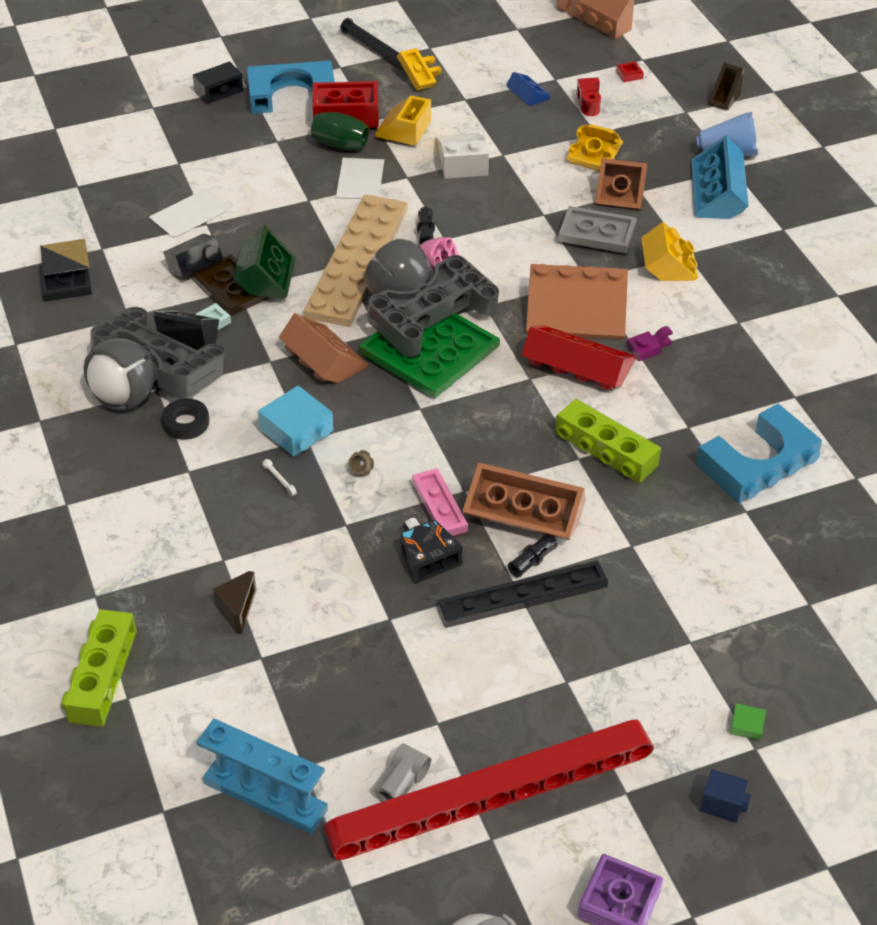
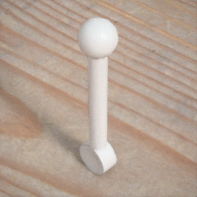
(267, 464)

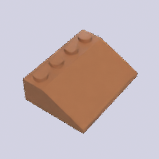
(578, 300)

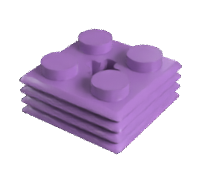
(616, 878)

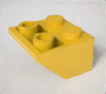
(406, 121)
(669, 255)

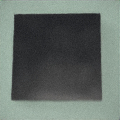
(65, 284)

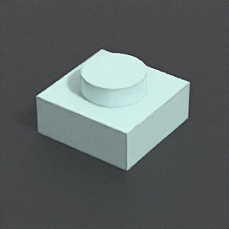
(216, 311)

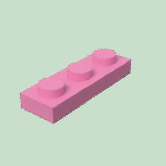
(439, 501)

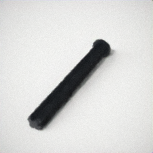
(349, 27)

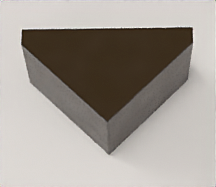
(727, 86)
(235, 599)

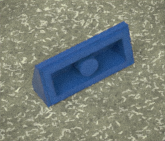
(527, 89)

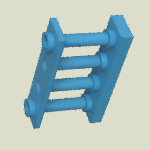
(263, 776)

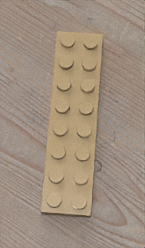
(343, 281)

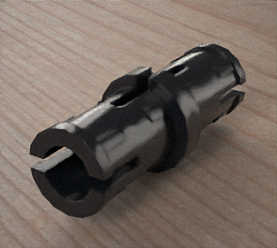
(425, 226)
(532, 555)

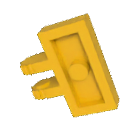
(417, 68)

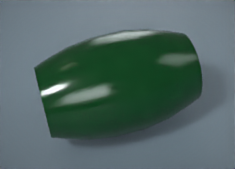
(339, 131)

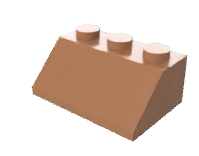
(321, 349)

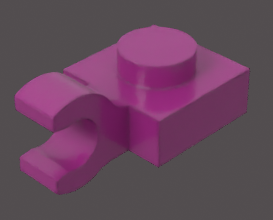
(649, 345)

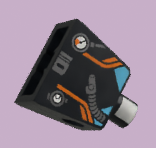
(428, 549)

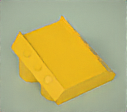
(593, 145)

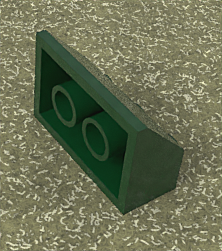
(264, 265)

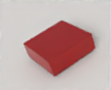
(629, 71)

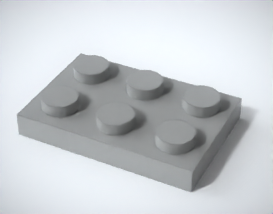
(597, 229)

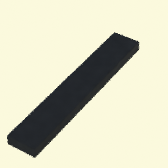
(522, 594)

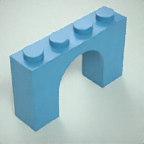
(269, 78)
(746, 476)

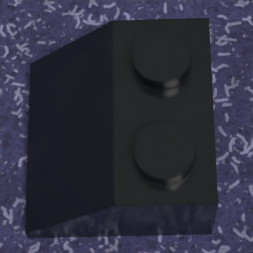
(187, 328)

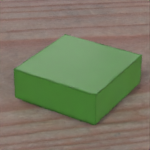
(748, 721)

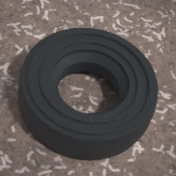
(185, 430)

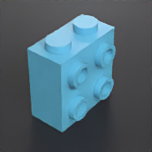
(295, 420)

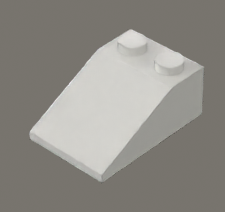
(463, 155)

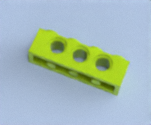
(607, 440)
(99, 668)

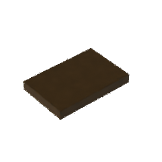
(222, 288)

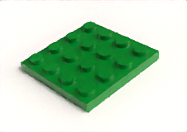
(446, 354)

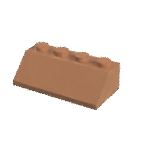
(607, 16)
(525, 501)

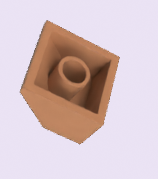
(621, 183)

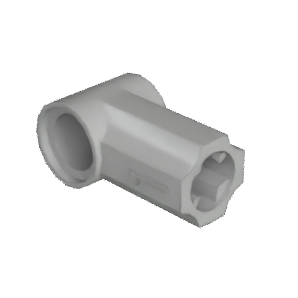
(405, 768)

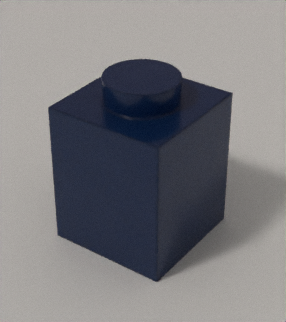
(725, 796)

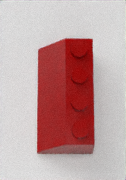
(577, 356)

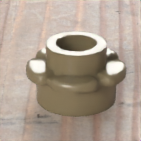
(355, 463)

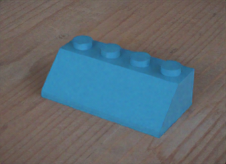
(719, 181)

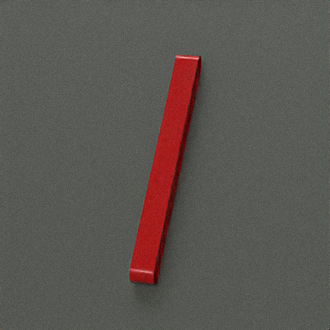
(486, 789)

